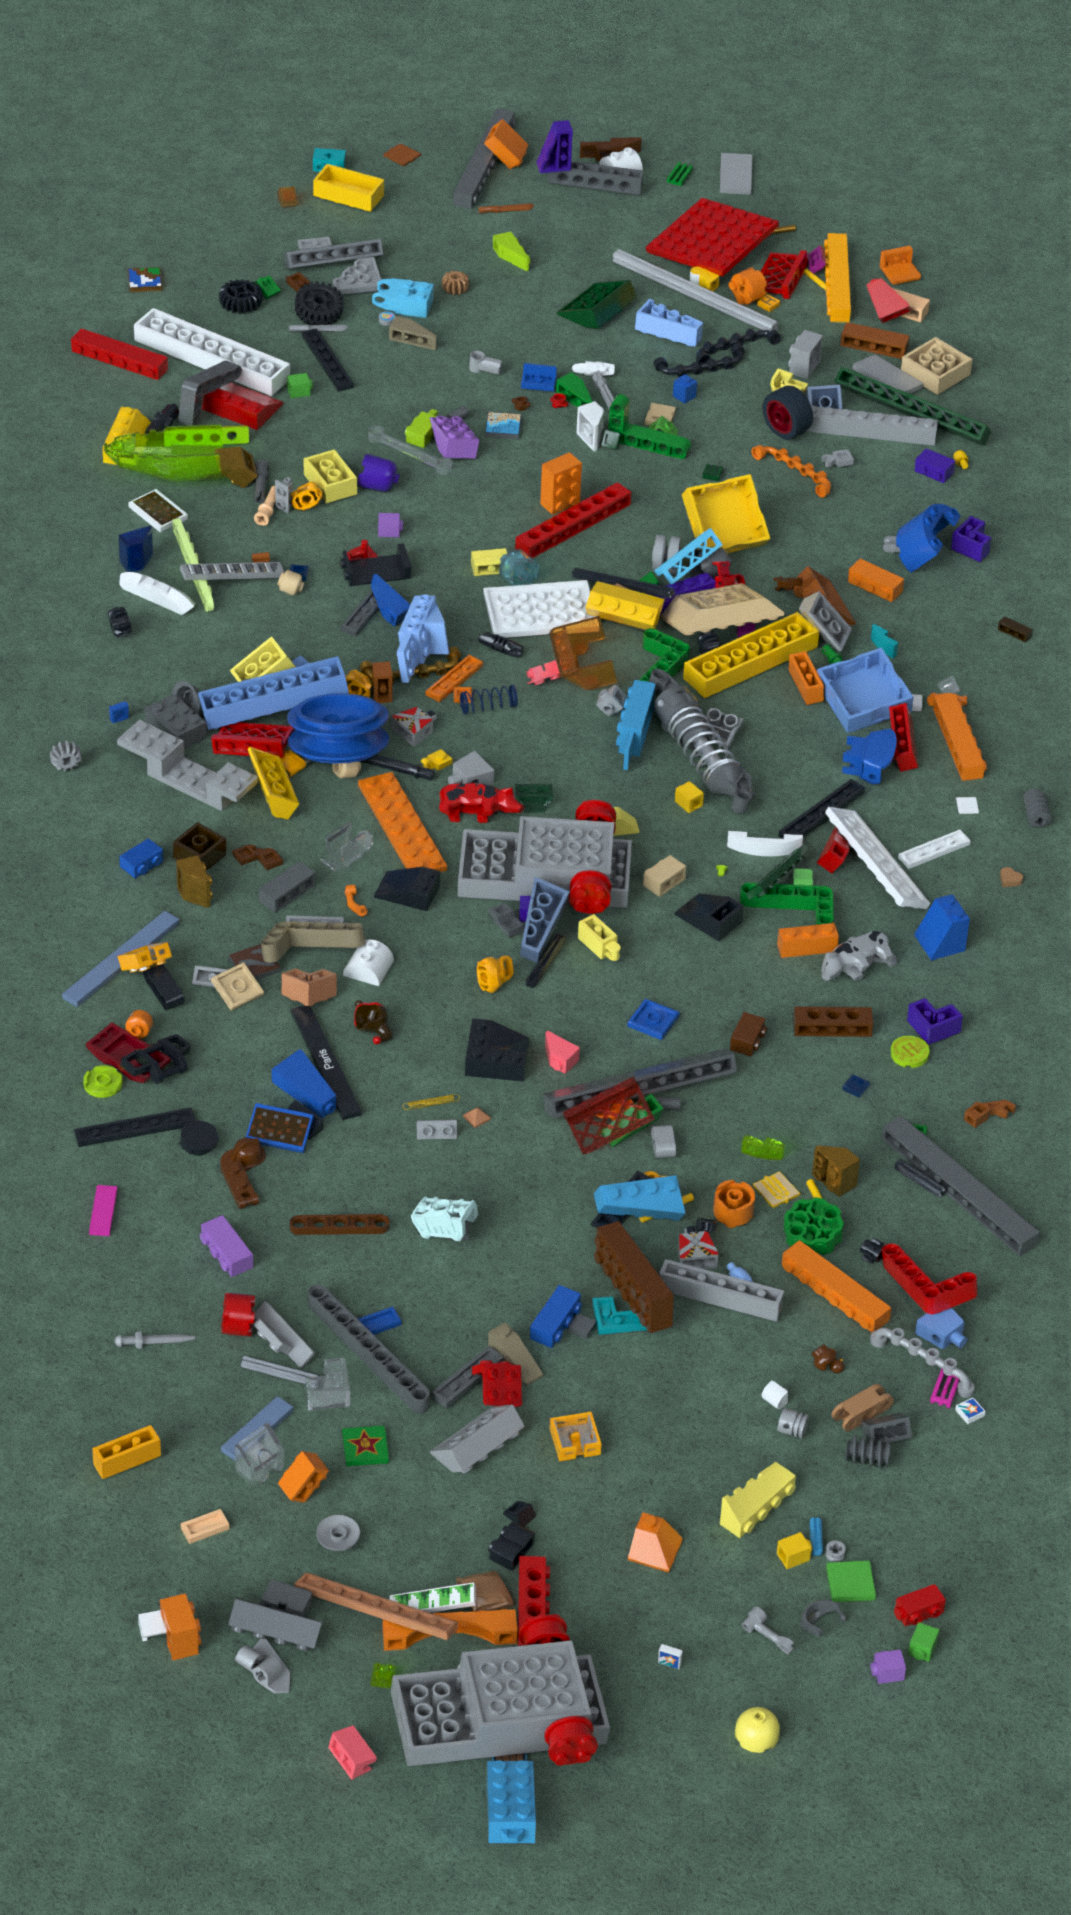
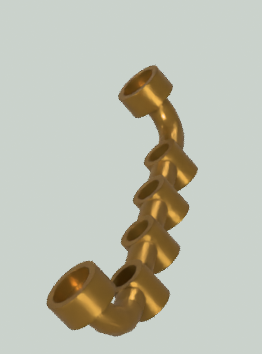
(422, 669)

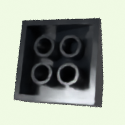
(496, 1051)

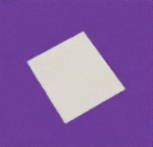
(967, 805)

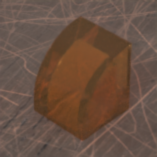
(287, 196)

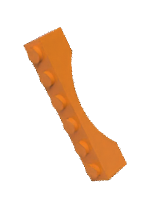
(494, 1626)

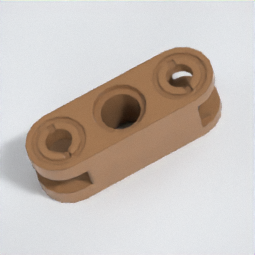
(862, 1407)

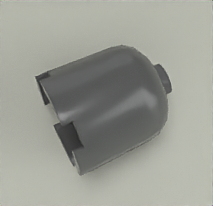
(706, 565)

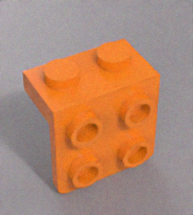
(898, 265)

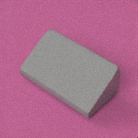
(203, 975)

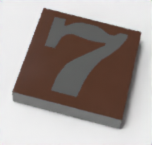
(254, 961)

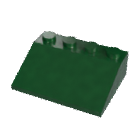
(599, 303)

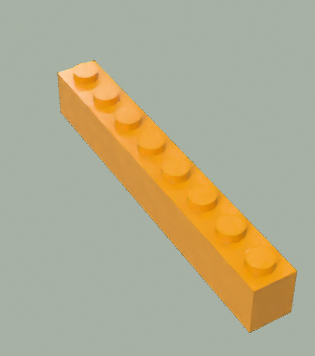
(837, 277)

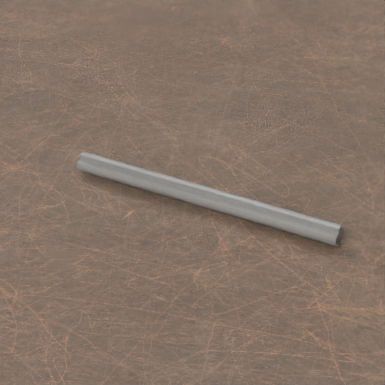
(694, 291)

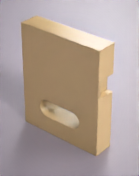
(657, 411)

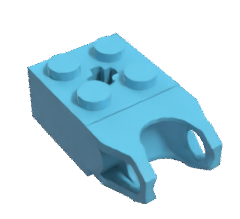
(405, 297)

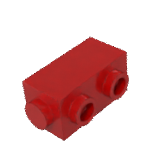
(919, 1605)

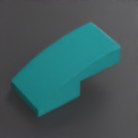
(881, 640)

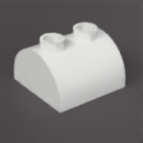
(625, 159)
(369, 963)

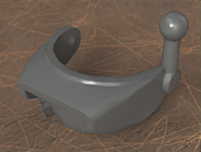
(817, 1609)

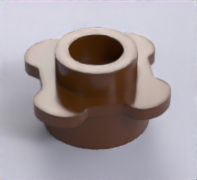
(521, 403)

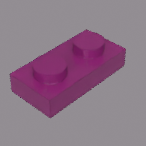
(817, 259)

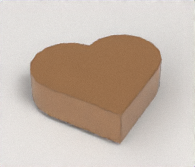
(1010, 878)

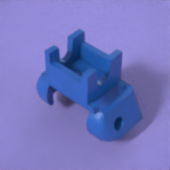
(870, 755)

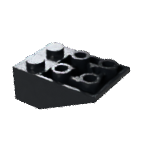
(712, 914)

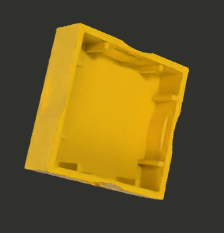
(729, 511)

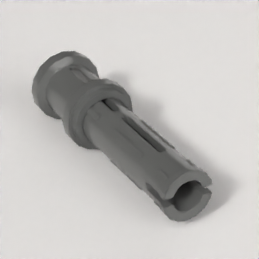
(262, 467)

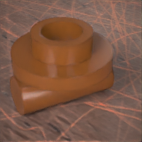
(261, 557)

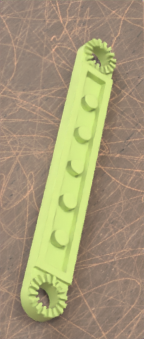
(190, 557)

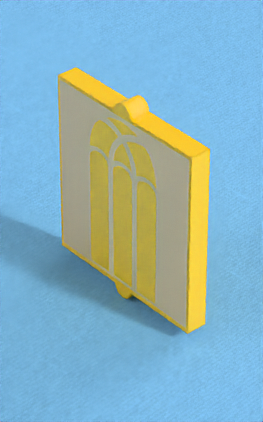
(776, 1189)

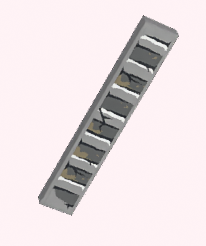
(231, 571)

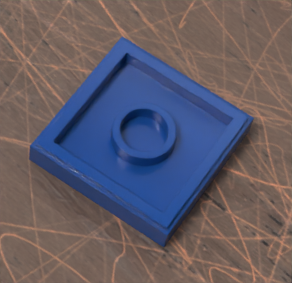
(653, 1019)

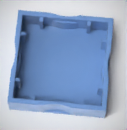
(863, 689)

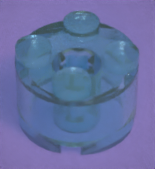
(518, 568)

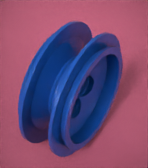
(338, 728)

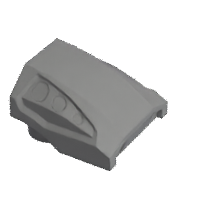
(724, 725)

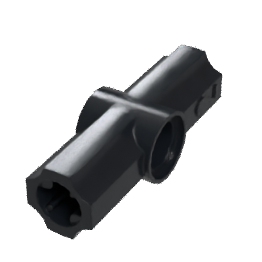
(164, 418)

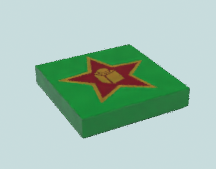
(365, 1445)

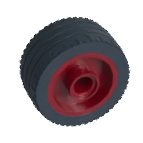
(787, 412)

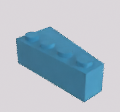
(641, 1198)

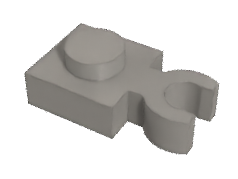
(840, 458)

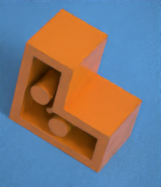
(180, 1626)

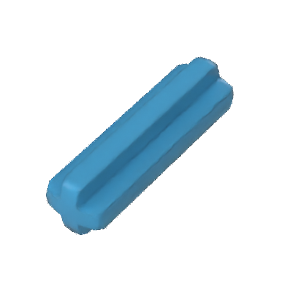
(816, 1536)

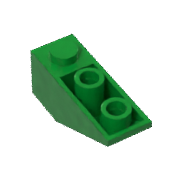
(656, 1110)

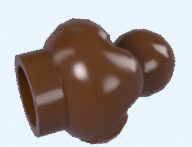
(824, 1356)

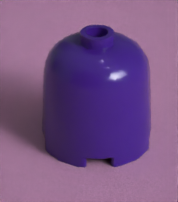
(378, 473)

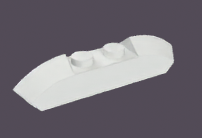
(156, 592)

